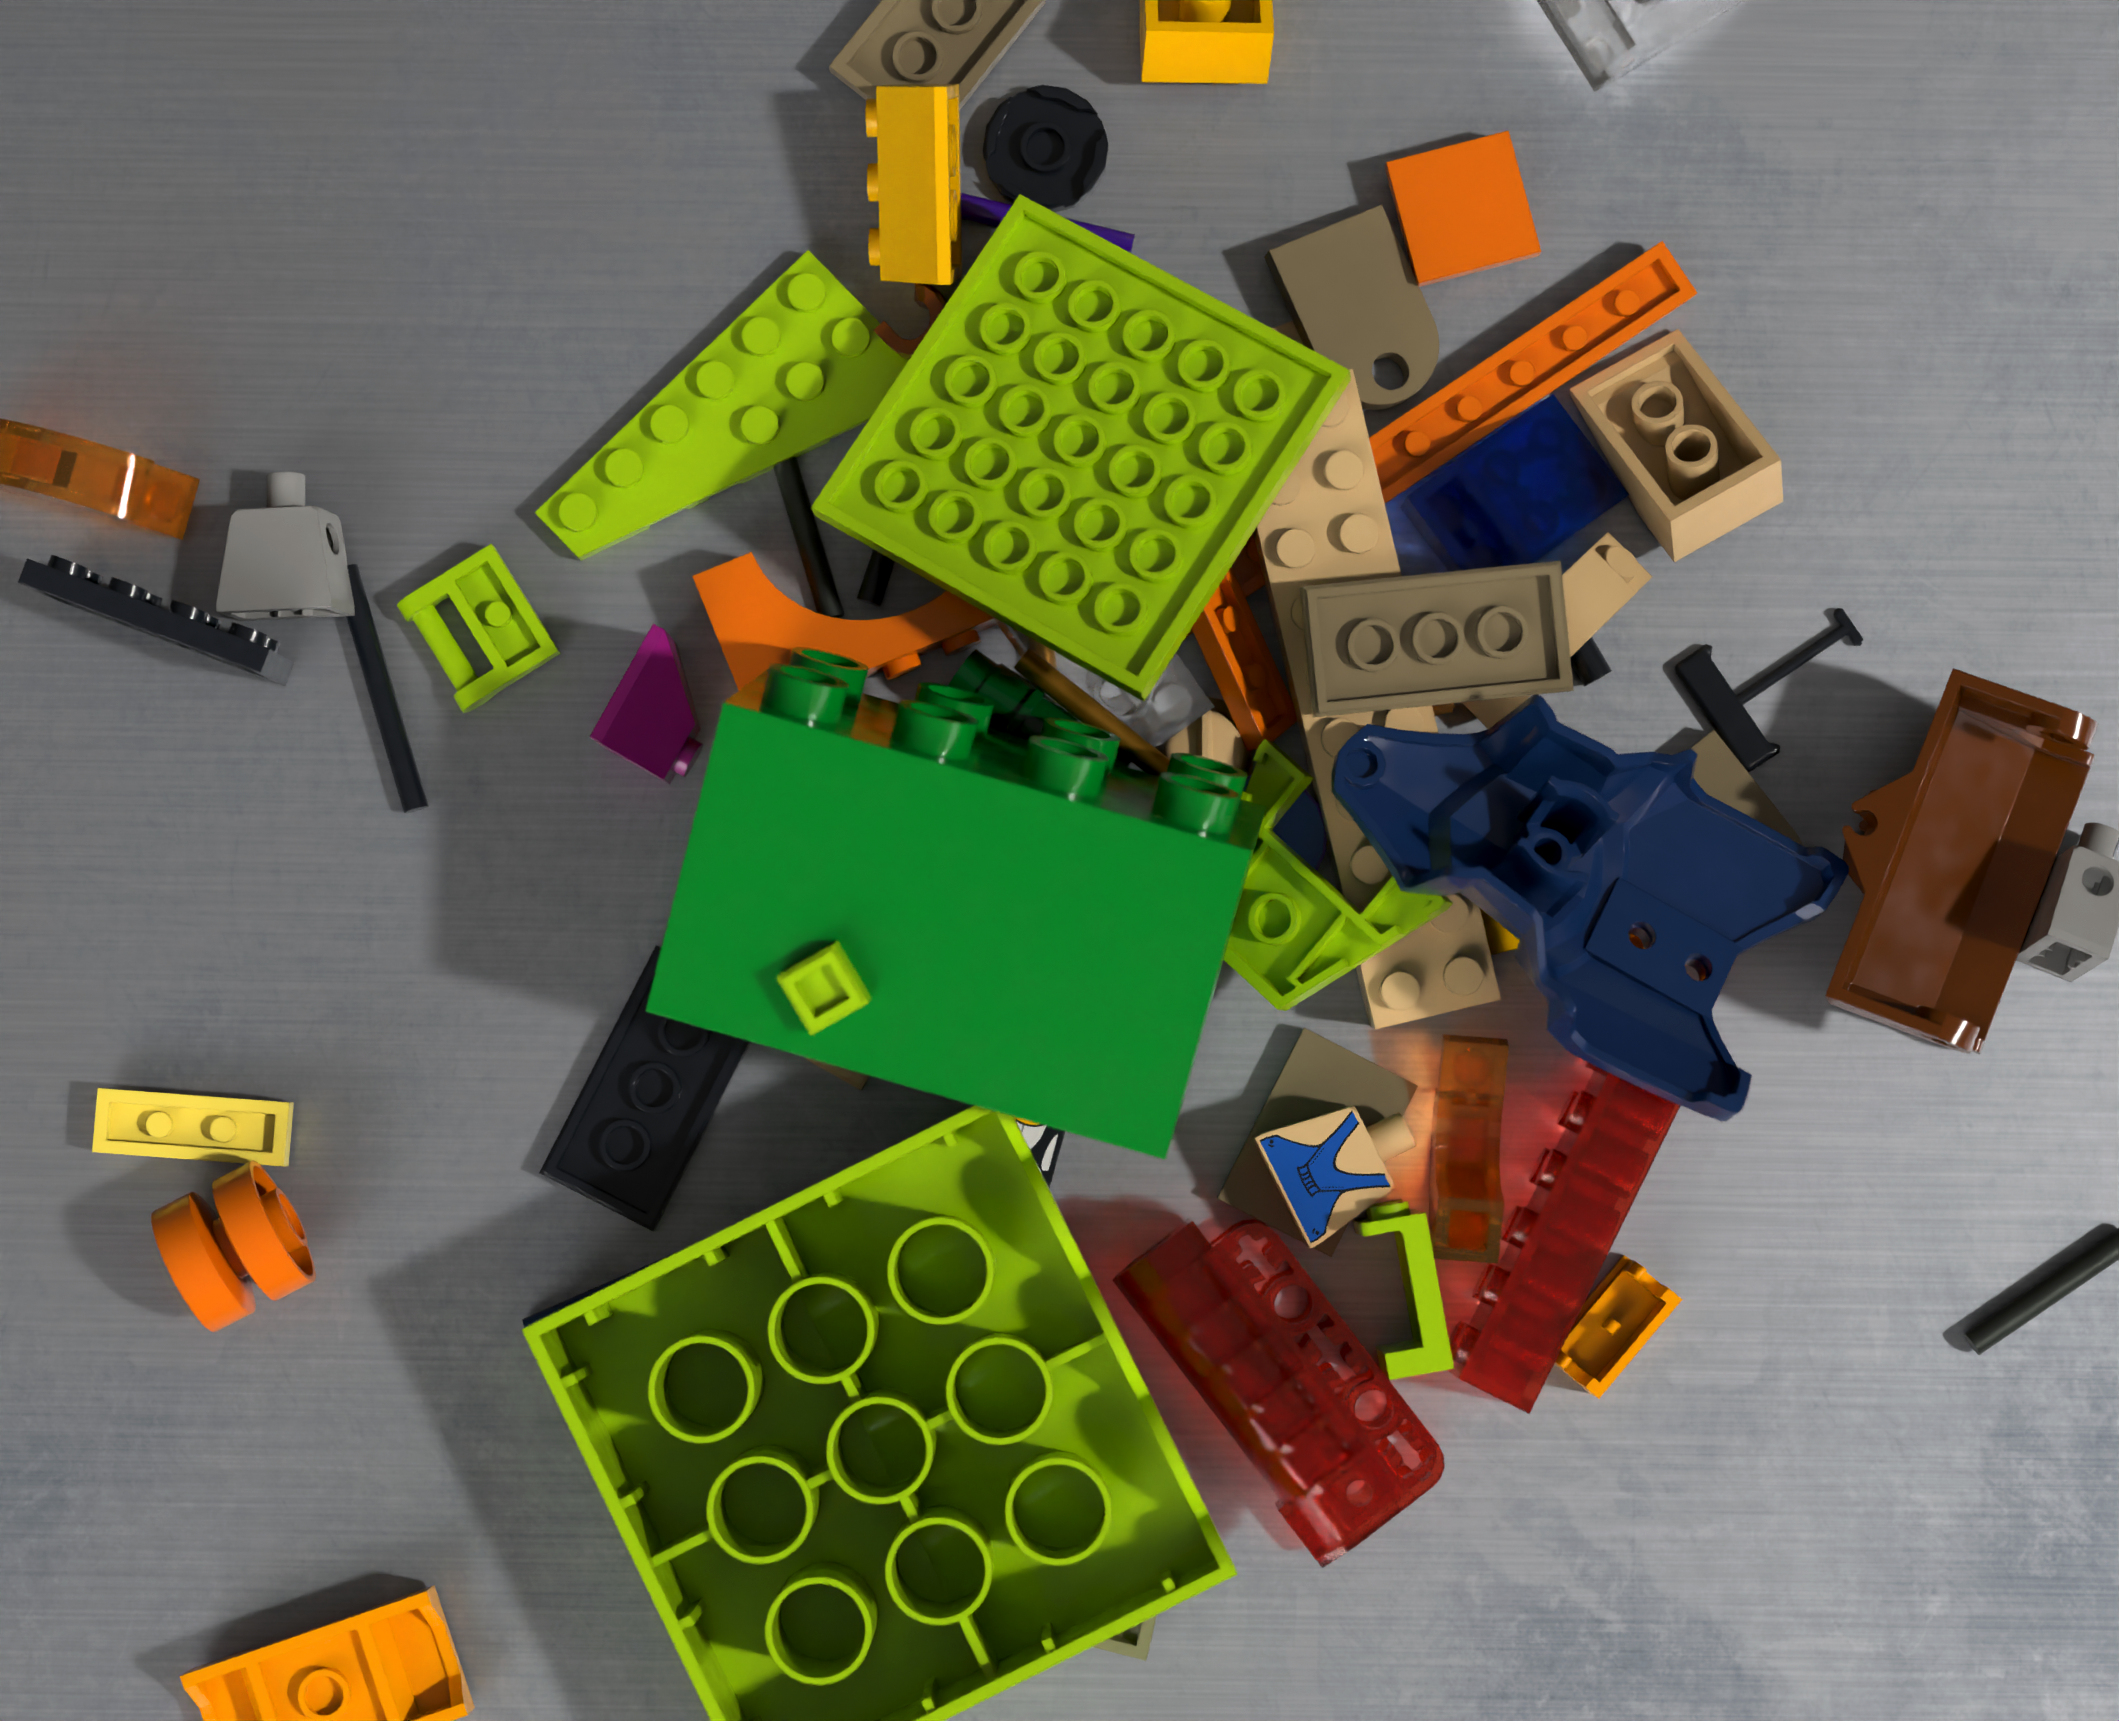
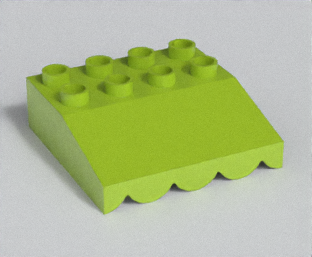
(882, 1441)

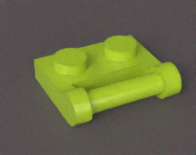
(496, 617)

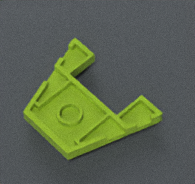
(1291, 922)

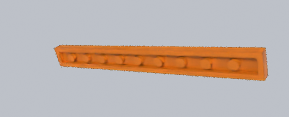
(1514, 379)

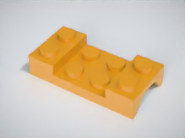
(363, 1667)

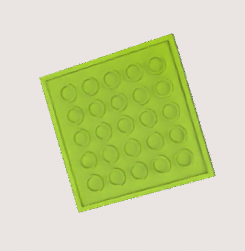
(1082, 446)

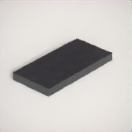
(643, 1109)

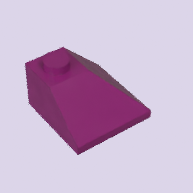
(653, 712)

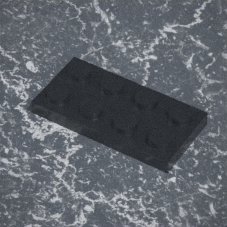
(141, 611)

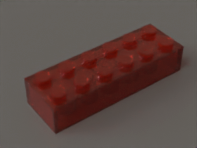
(1560, 1237)

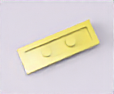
(192, 1127)

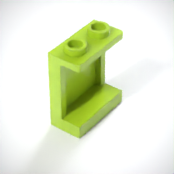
(1430, 1345)

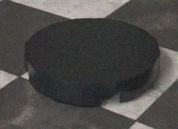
(1046, 147)

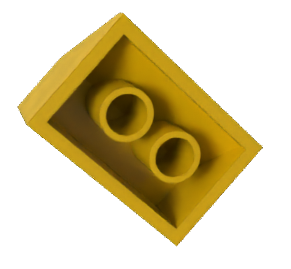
(916, 183)

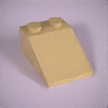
(1679, 445)

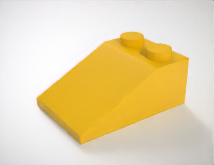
(1206, 41)

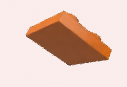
(1462, 209)

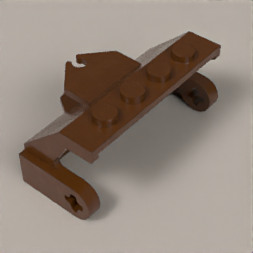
(1959, 861)

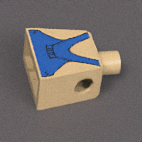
(1332, 1167)

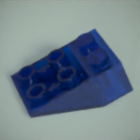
(1515, 493)

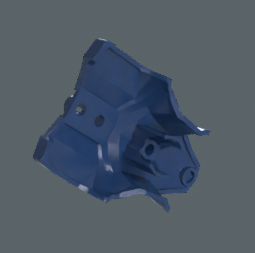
(1575, 858)

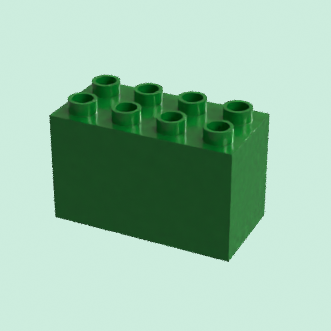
(1007, 900)

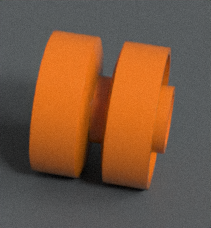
(215, 1254)

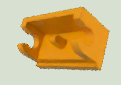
(1614, 1325)

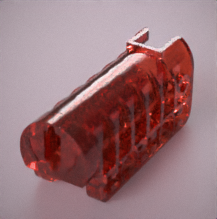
(1271, 1389)

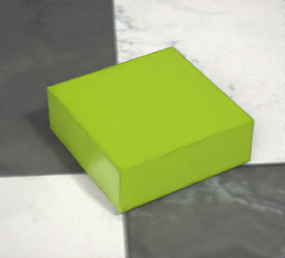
(823, 987)

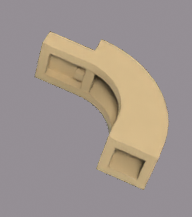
(1592, 594)

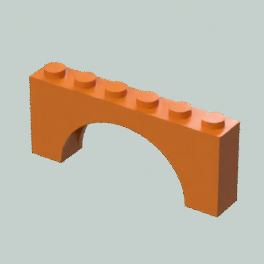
(763, 626)

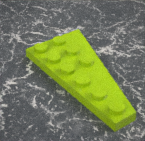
(761, 392)

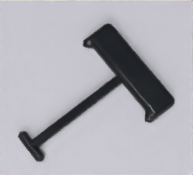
(1726, 709)

